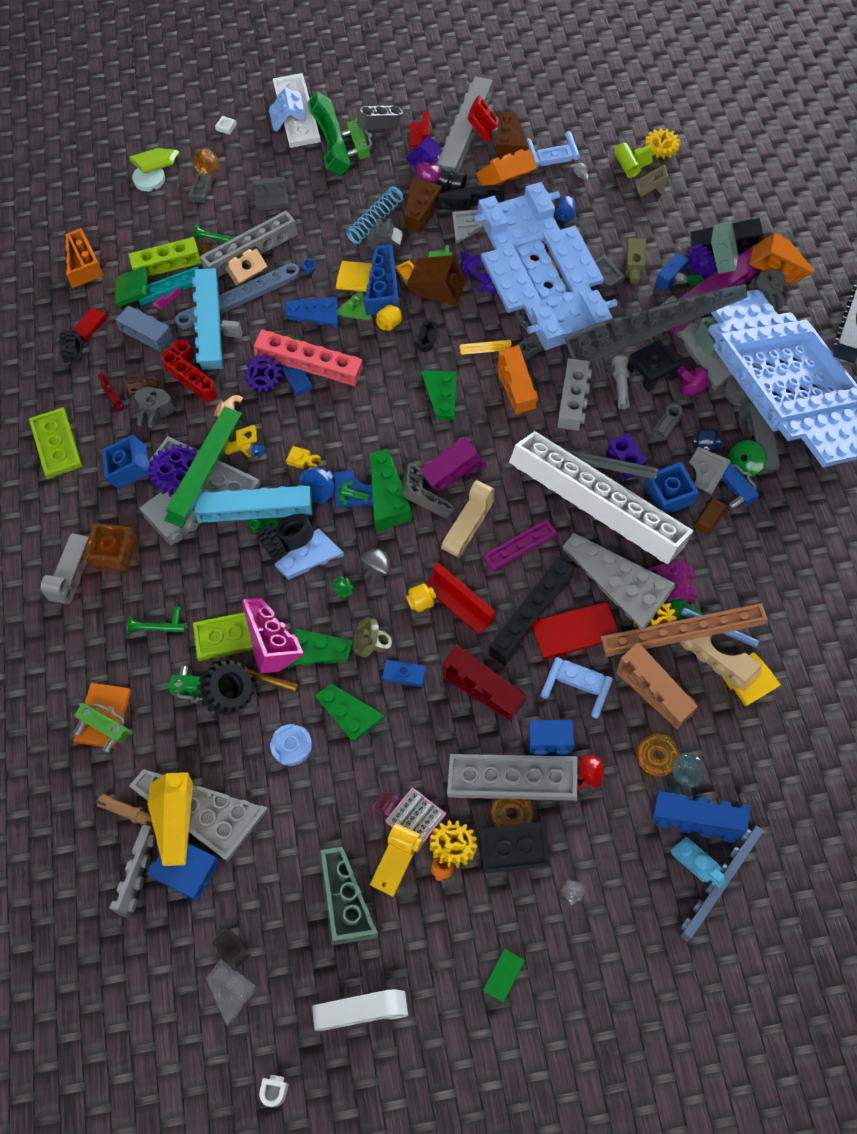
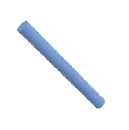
(734, 634)

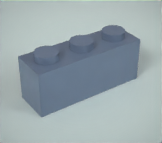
(144, 328)

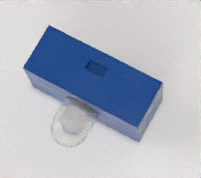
(673, 273)

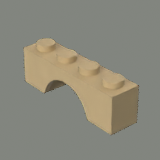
(739, 669)

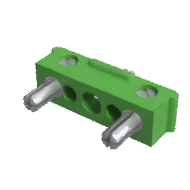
(361, 147)
(102, 723)

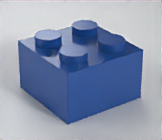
(125, 461)
(672, 489)
(550, 738)

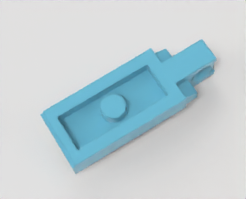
(698, 862)

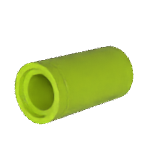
(627, 160)

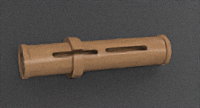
(136, 815)

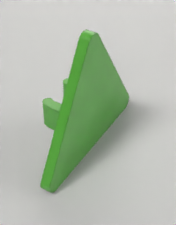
(354, 308)

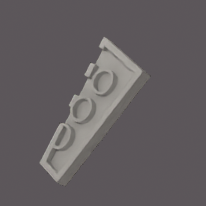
(134, 870)

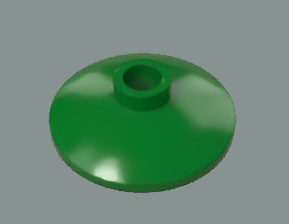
(755, 453)

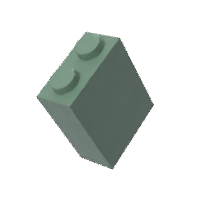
(724, 247)

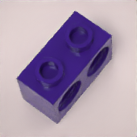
(424, 152)
(629, 454)

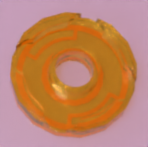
(649, 763)
(499, 809)

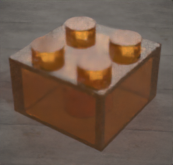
(110, 547)

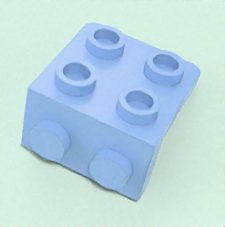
(286, 104)

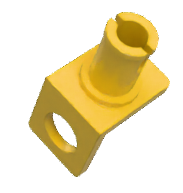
(242, 442)

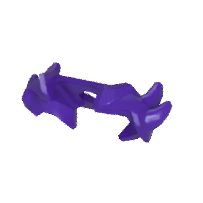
(471, 263)

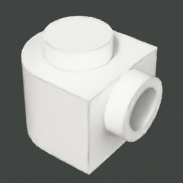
(273, 1091)

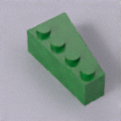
(389, 503)

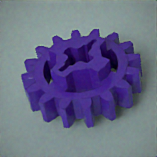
(701, 261)
(268, 369)

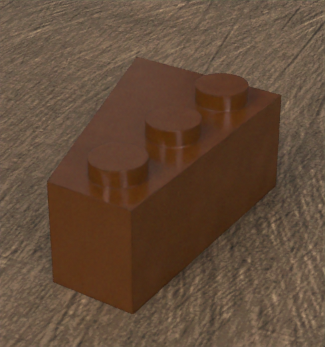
(510, 135)
(421, 204)

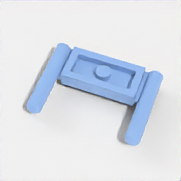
(555, 154)
(580, 678)

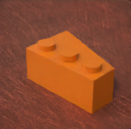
(507, 168)

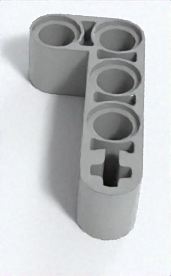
(64, 583)

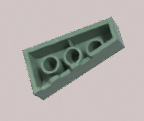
(346, 908)

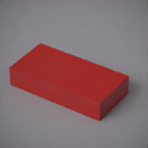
(90, 323)

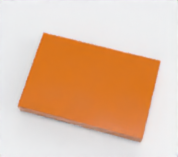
(105, 696)

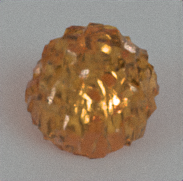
(205, 161)

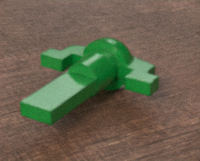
(343, 491)

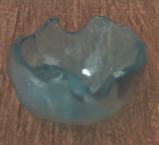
(687, 770)

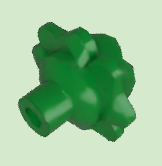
(343, 587)

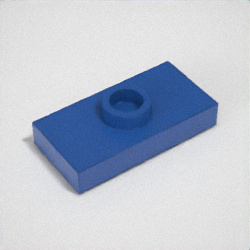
(404, 673)

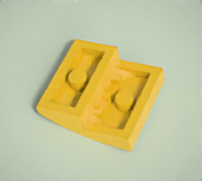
(353, 276)
(761, 686)

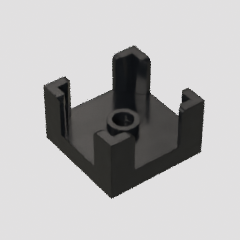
(654, 363)

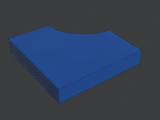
(340, 478)

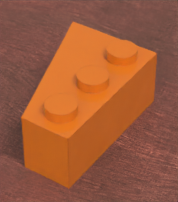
(80, 260)
(516, 380)

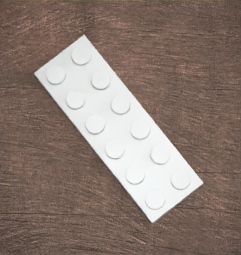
(298, 131)

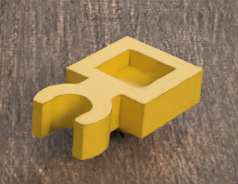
(301, 457)

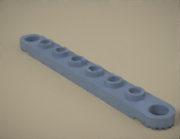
(245, 292)

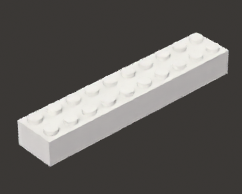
(601, 497)

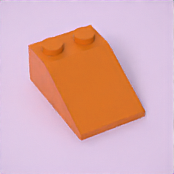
(780, 254)

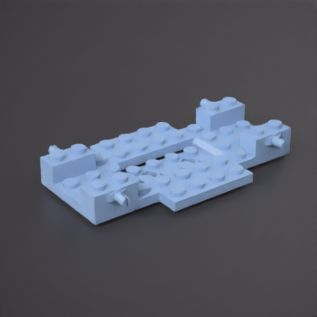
(516, 234)

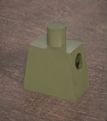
(635, 263)

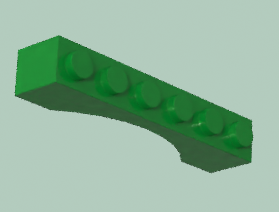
(322, 110)

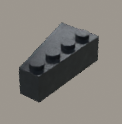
(746, 235)

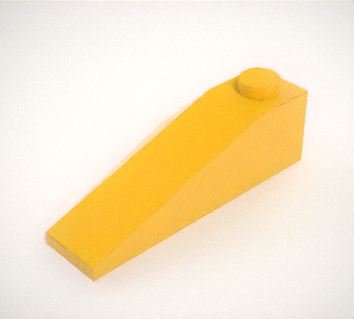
(170, 814)

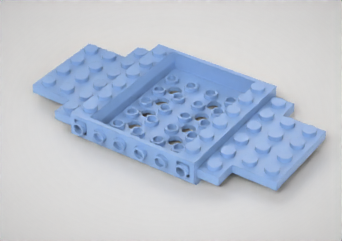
(823, 416)

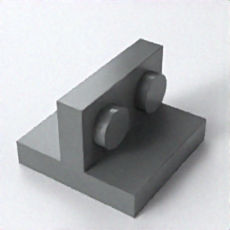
(270, 193)

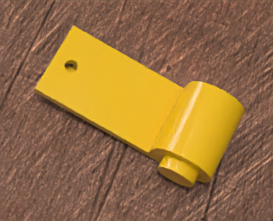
(401, 848)

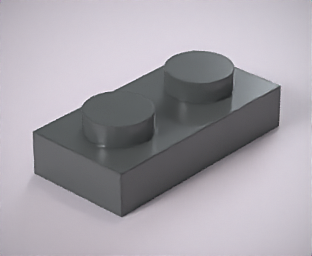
(200, 187)

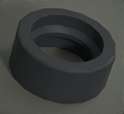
(299, 539)

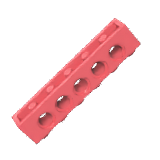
(315, 364)

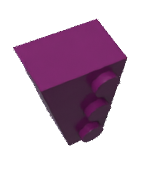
(452, 464)

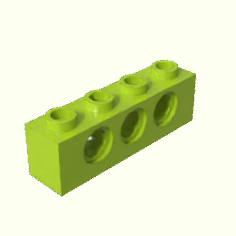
(166, 257)

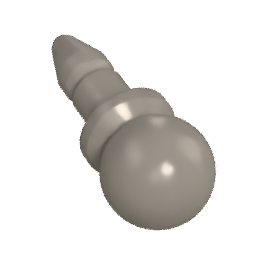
(581, 171)

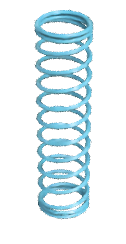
(353, 229)

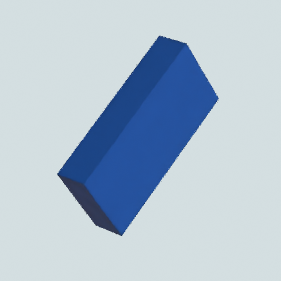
(297, 379)

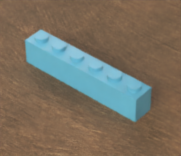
(208, 319)
(253, 504)

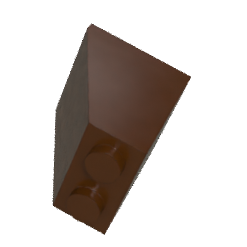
(437, 279)

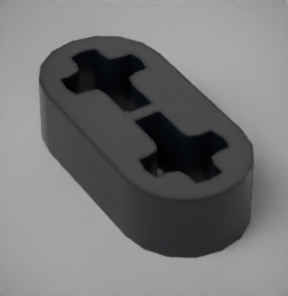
(423, 335)

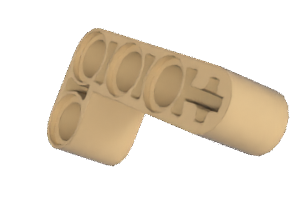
(469, 520)

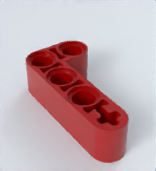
(177, 364)

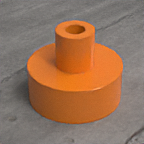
(441, 871)

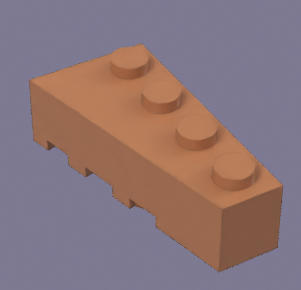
(656, 686)

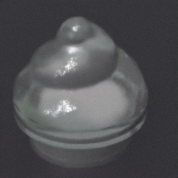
(573, 891)

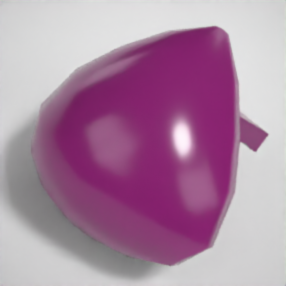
(428, 172)
(693, 381)

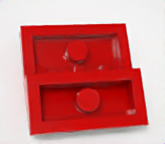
(482, 118)

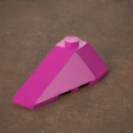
(271, 642)

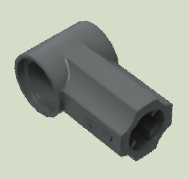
(667, 422)

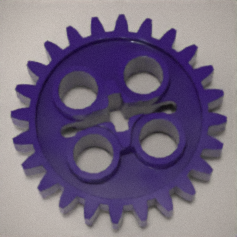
(170, 468)

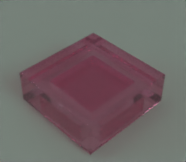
(385, 803)

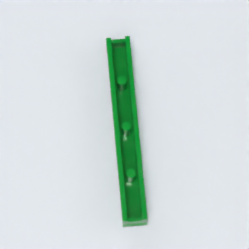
(202, 467)

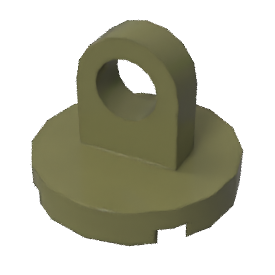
(368, 636)

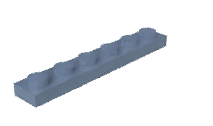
(702, 907)

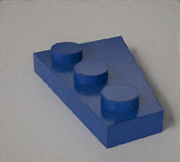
(315, 310)

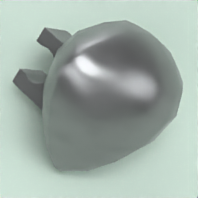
(376, 563)

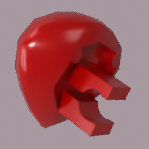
(590, 772)

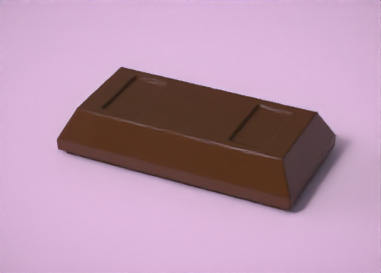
(710, 516)

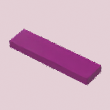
(519, 545)

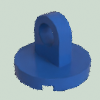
(320, 484)

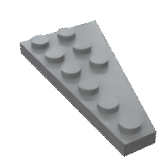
(717, 370)
(624, 582)
(214, 817)

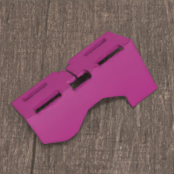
(163, 301)

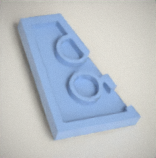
(315, 552)

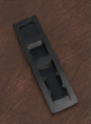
(465, 198)

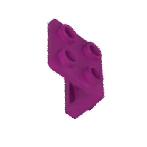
(680, 574)

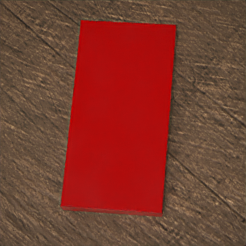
(574, 630)

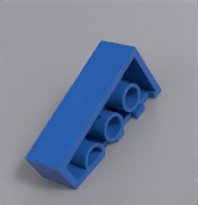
(382, 281)
(701, 816)

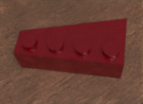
(482, 683)

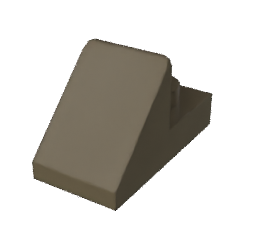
(654, 180)

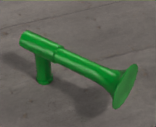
(199, 233)
(174, 626)

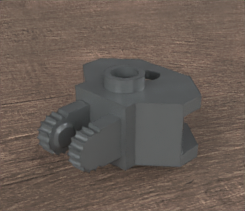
(384, 235)
(770, 286)
(152, 406)

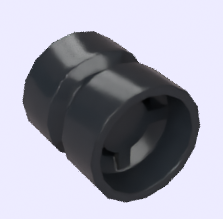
(452, 181)

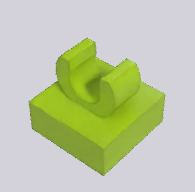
(644, 155)

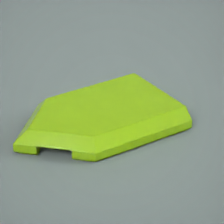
(154, 159)

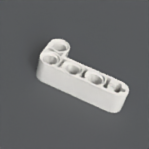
(360, 1009)

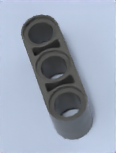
(379, 117)

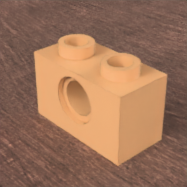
(239, 274)

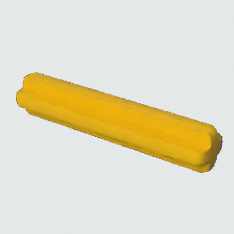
(482, 347)

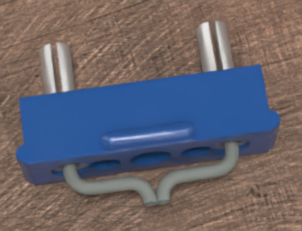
(739, 486)

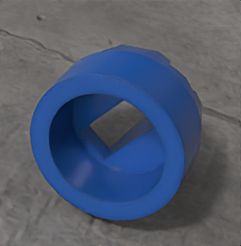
(306, 262)
(257, 449)

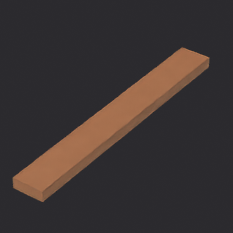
(685, 629)

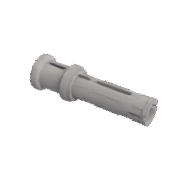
(621, 375)

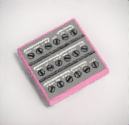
(416, 814)

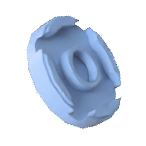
(291, 744)

